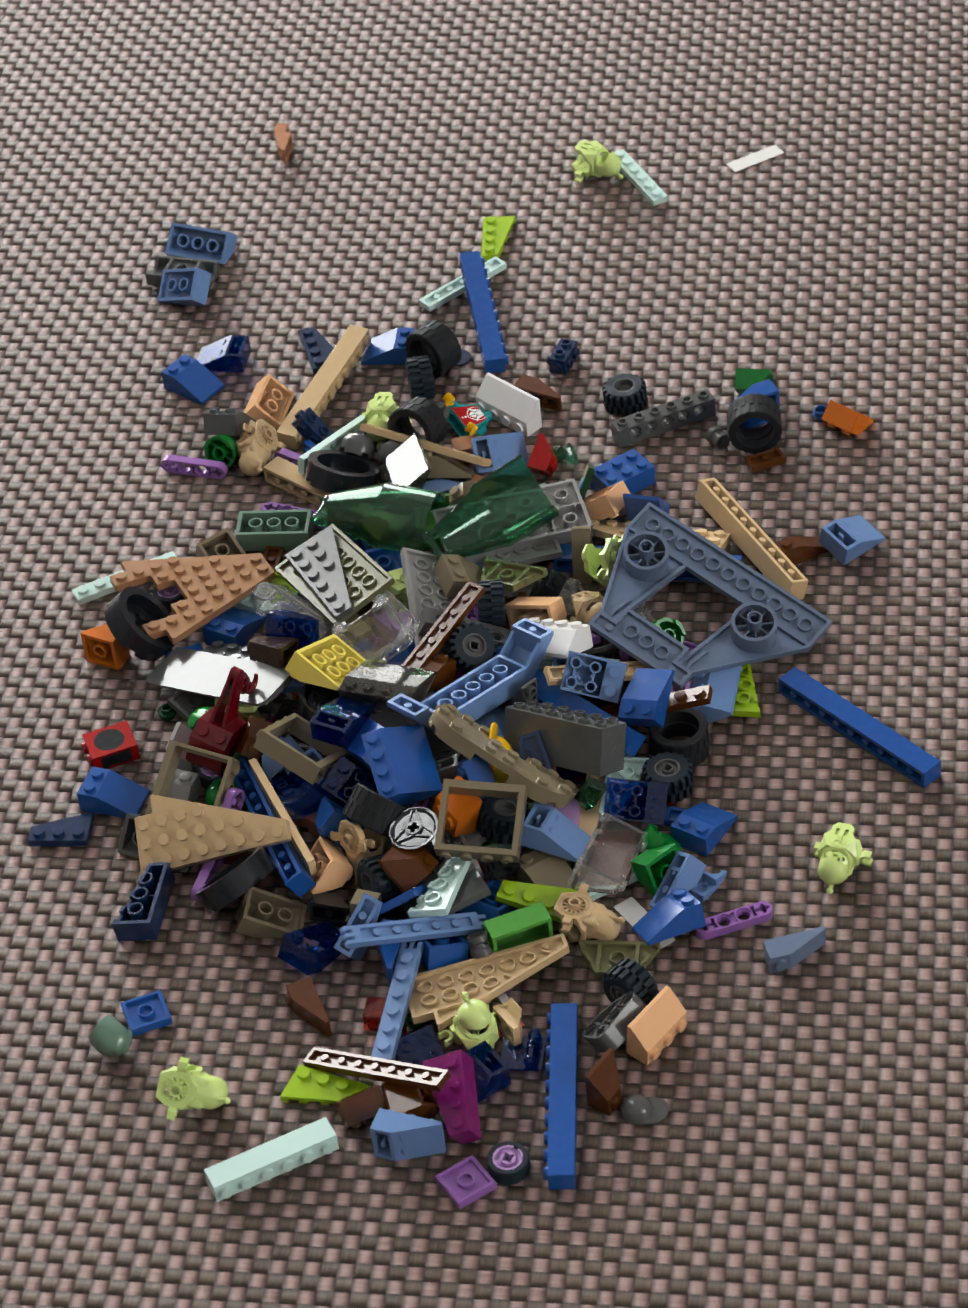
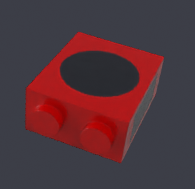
(110, 746)

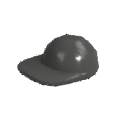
(644, 1110)

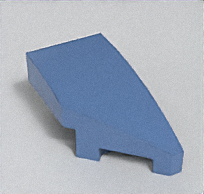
(707, 885)

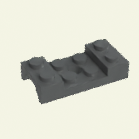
(170, 262)

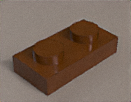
(765, 459)
(274, 555)

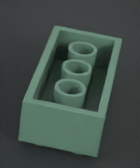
(273, 528)

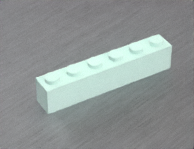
(271, 1159)

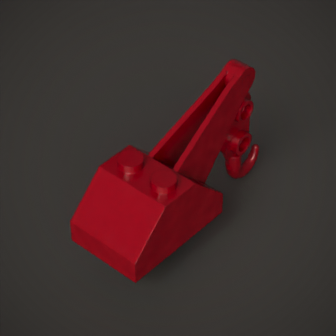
(221, 729)

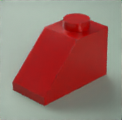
(543, 457)

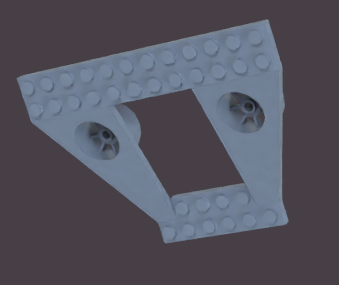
(764, 607)

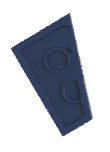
(532, 746)
(63, 832)

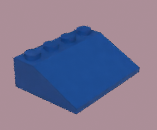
(402, 763)

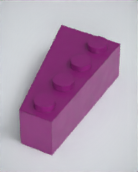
(458, 1097)

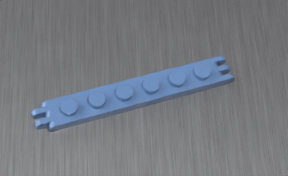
(412, 929)
(397, 1000)

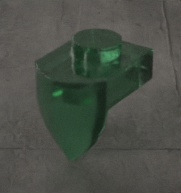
(566, 452)
(591, 793)

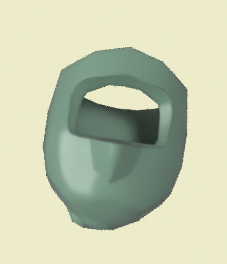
(111, 1037)

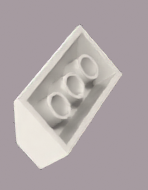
(509, 405)
(566, 637)

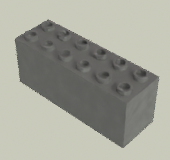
(570, 737)

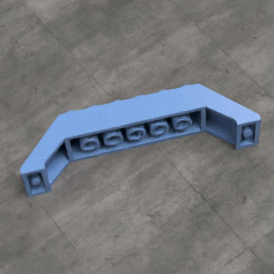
(490, 682)

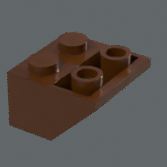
(410, 1100)

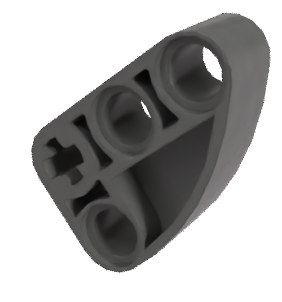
(610, 1026)

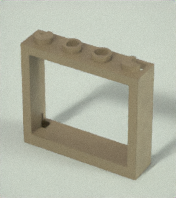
(171, 762)
(311, 771)
(482, 789)

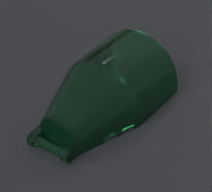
(494, 513)
(381, 514)

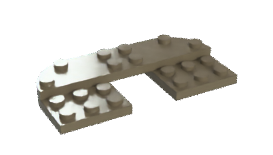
(471, 739)

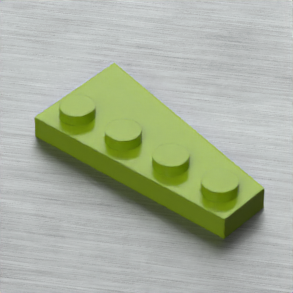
(495, 234)
(746, 699)

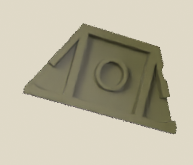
(512, 574)
(605, 954)

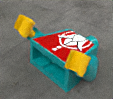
(466, 418)

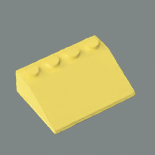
(324, 662)

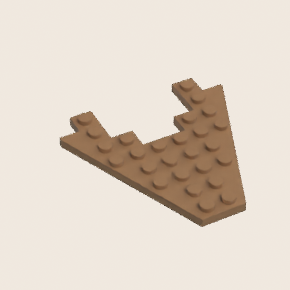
(205, 582)

